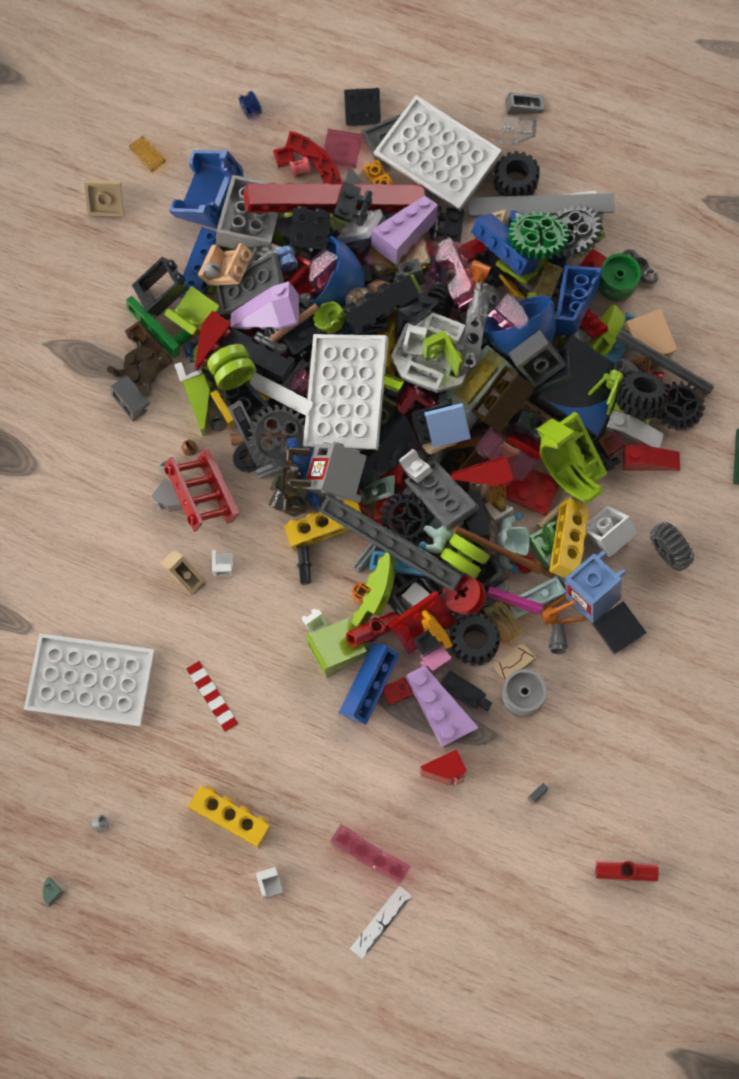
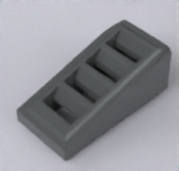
(516, 108)

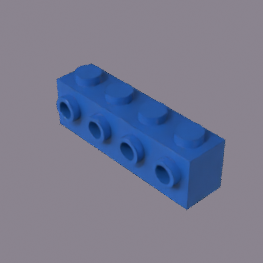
(495, 236)
(201, 248)
(369, 683)

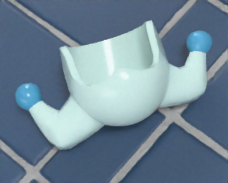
(439, 535)
(514, 539)

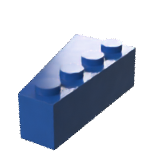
(576, 296)

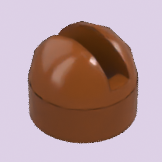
(185, 449)

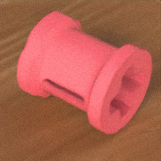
(300, 167)

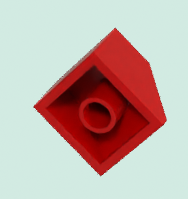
(445, 769)

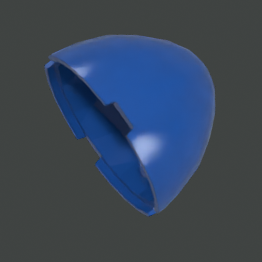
(346, 276)
(541, 317)

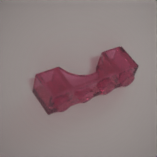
(449, 257)
(370, 855)

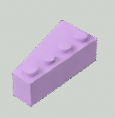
(404, 229)
(440, 709)

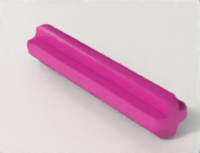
(514, 600)

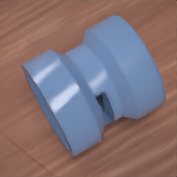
(286, 257)

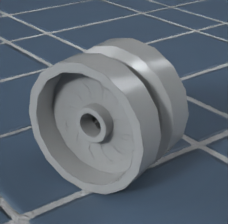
(535, 689)

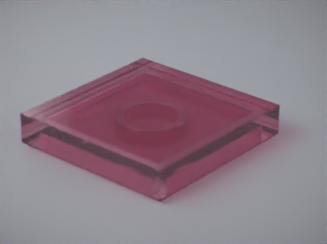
(343, 147)

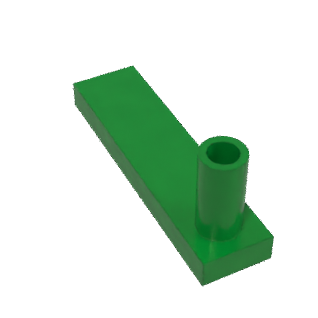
(170, 344)

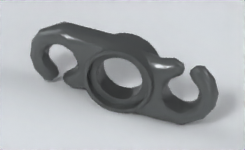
(646, 270)

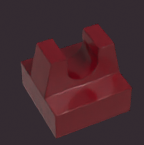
(612, 443)

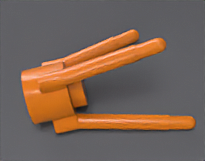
(551, 614)

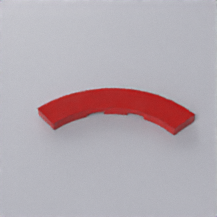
(316, 156)

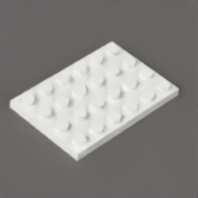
(438, 152)
(346, 390)
(89, 680)

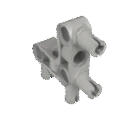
(475, 324)

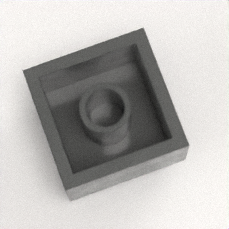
(537, 359)

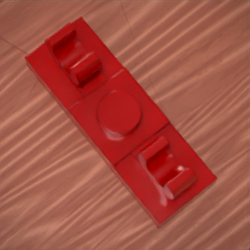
(593, 325)

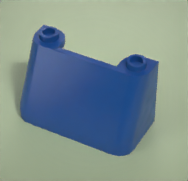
(208, 187)

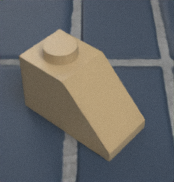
(182, 572)

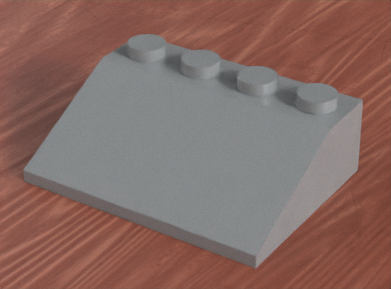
(242, 227)

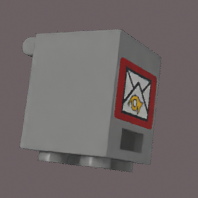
(335, 471)

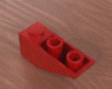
(211, 333)

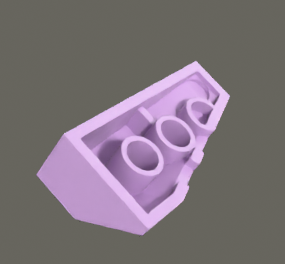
(273, 308)

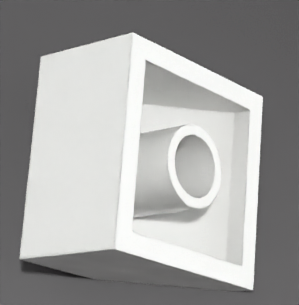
(610, 530)

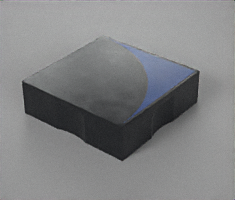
(573, 396)

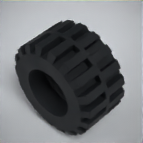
(516, 163)
(642, 395)
(477, 623)

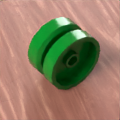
(619, 277)

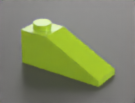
(200, 399)

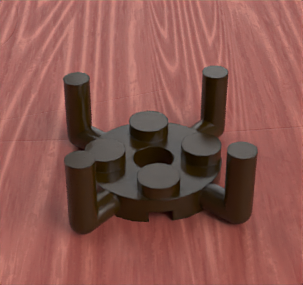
(133, 360)
(292, 480)

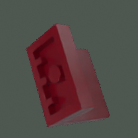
(412, 392)

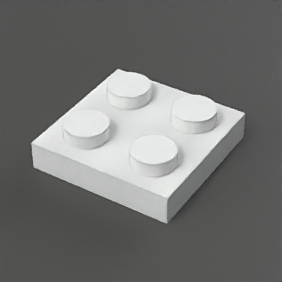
(353, 232)

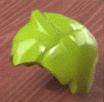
(329, 317)

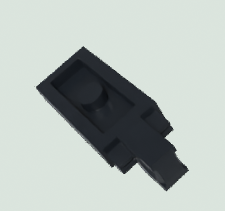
(465, 691)

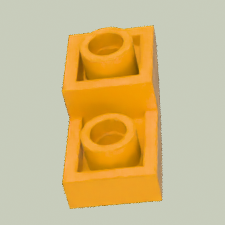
(376, 173)
(431, 624)

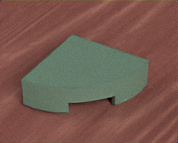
(51, 891)

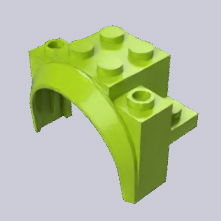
(564, 449)

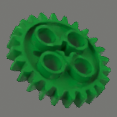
(526, 237)

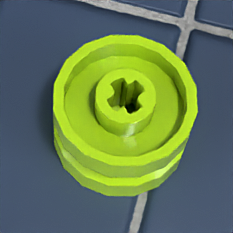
(231, 367)
(464, 557)

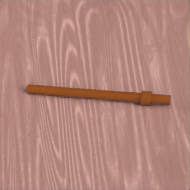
(535, 567)

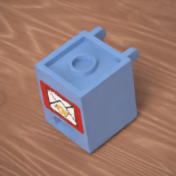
(594, 587)

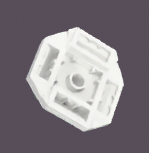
(431, 374)

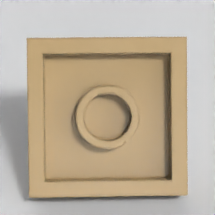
(104, 198)

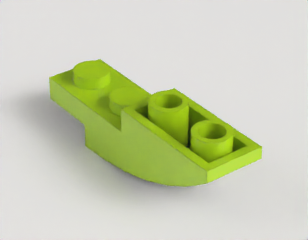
(614, 320)
(381, 585)

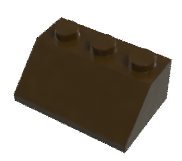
(503, 399)
(460, 459)

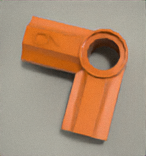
(480, 271)

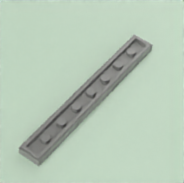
(546, 203)

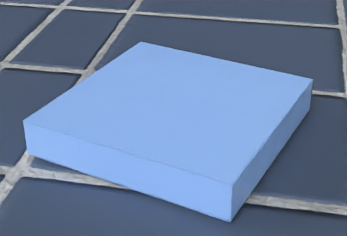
(447, 425)

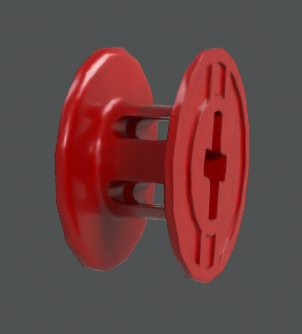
(474, 597)

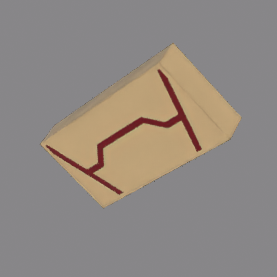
(514, 661)

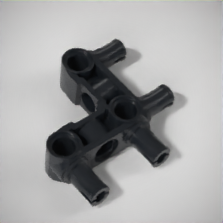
(403, 582)

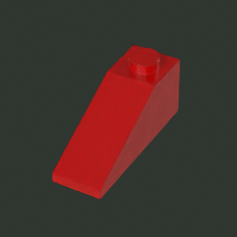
(650, 459)
(492, 472)

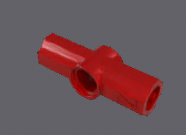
(370, 631)
(640, 871)

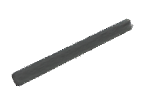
(664, 362)

